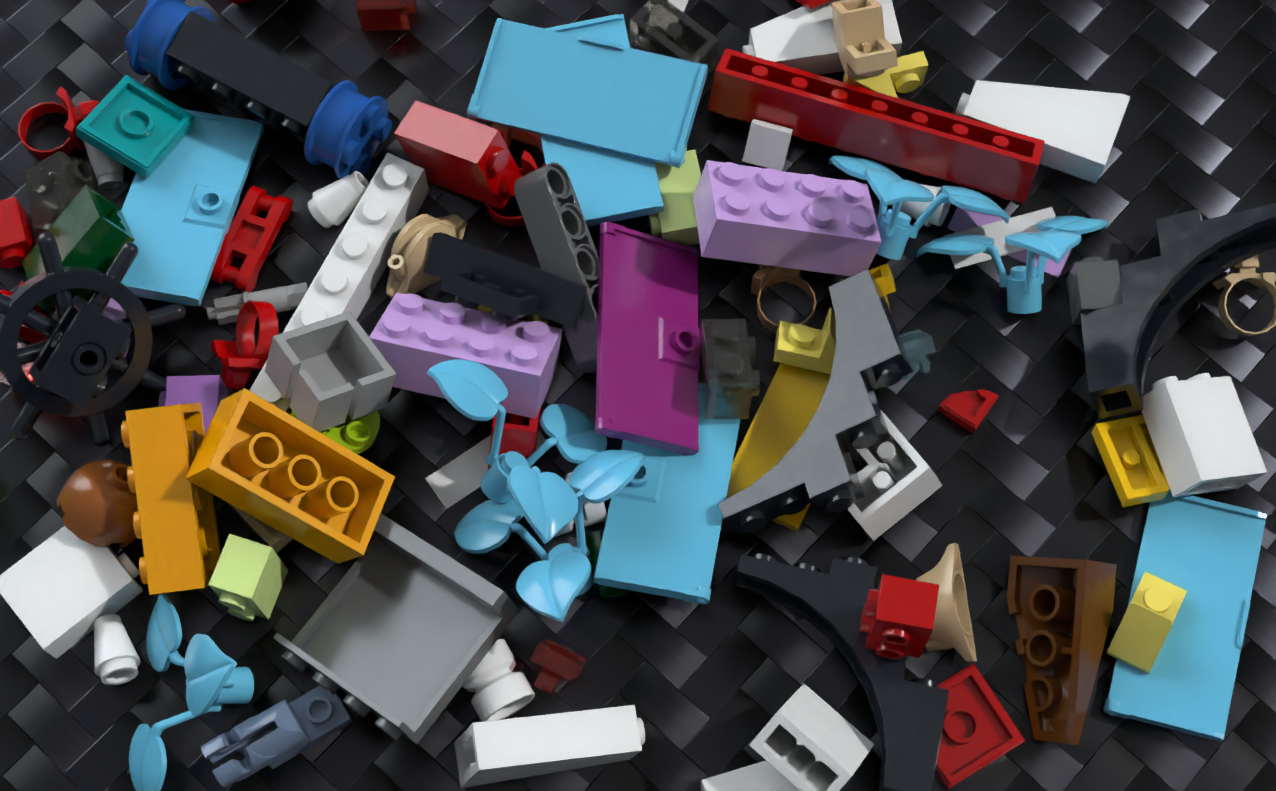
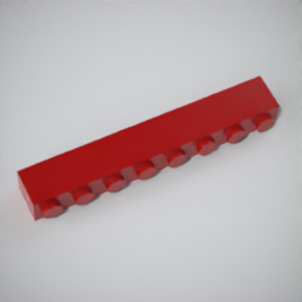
(876, 125)

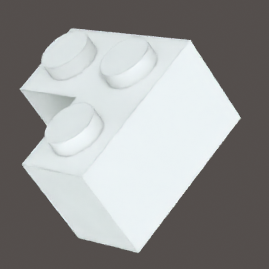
(891, 482)

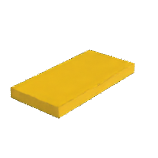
(776, 428)

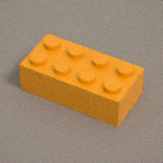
(290, 476)
(172, 513)

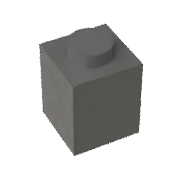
(1093, 286)

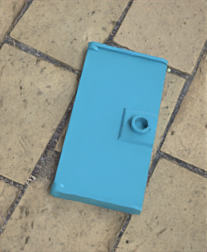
(588, 92)
(605, 182)
(188, 208)
(669, 518)
(1214, 557)

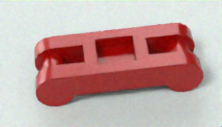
(250, 238)

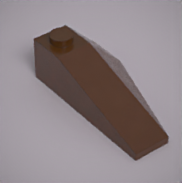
(1062, 631)

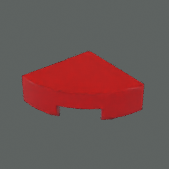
(968, 407)

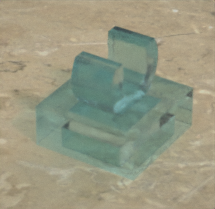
(917, 345)

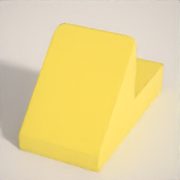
(903, 78)
(807, 346)
(1146, 622)

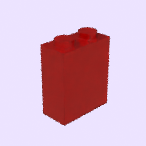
(459, 154)

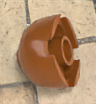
(99, 503)

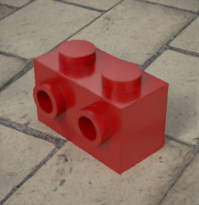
(899, 617)

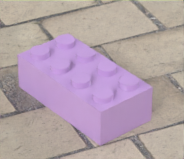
(785, 219)
(426, 332)

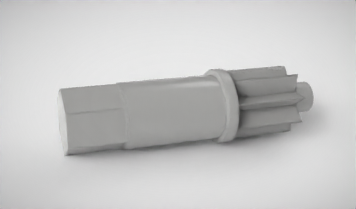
(282, 298)

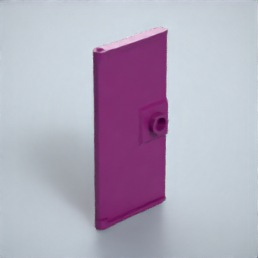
(647, 340)

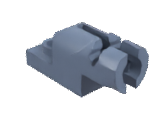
(276, 735)

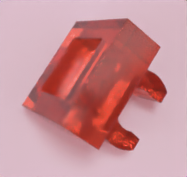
(556, 663)

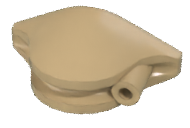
(411, 252)
(952, 614)

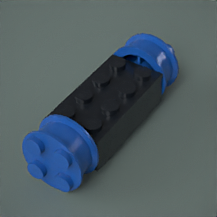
(328, 120)

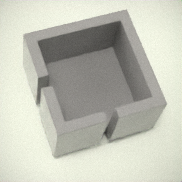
(330, 371)

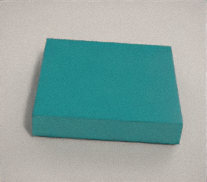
(136, 126)

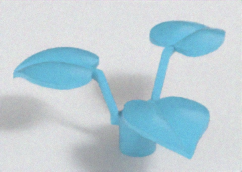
(891, 189)
(1024, 284)
(542, 497)
(566, 571)
(209, 682)

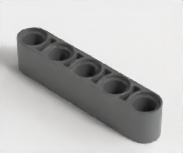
(563, 248)

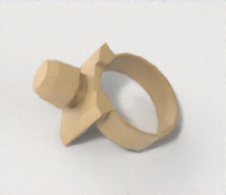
(1245, 272)

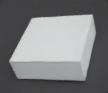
(767, 145)

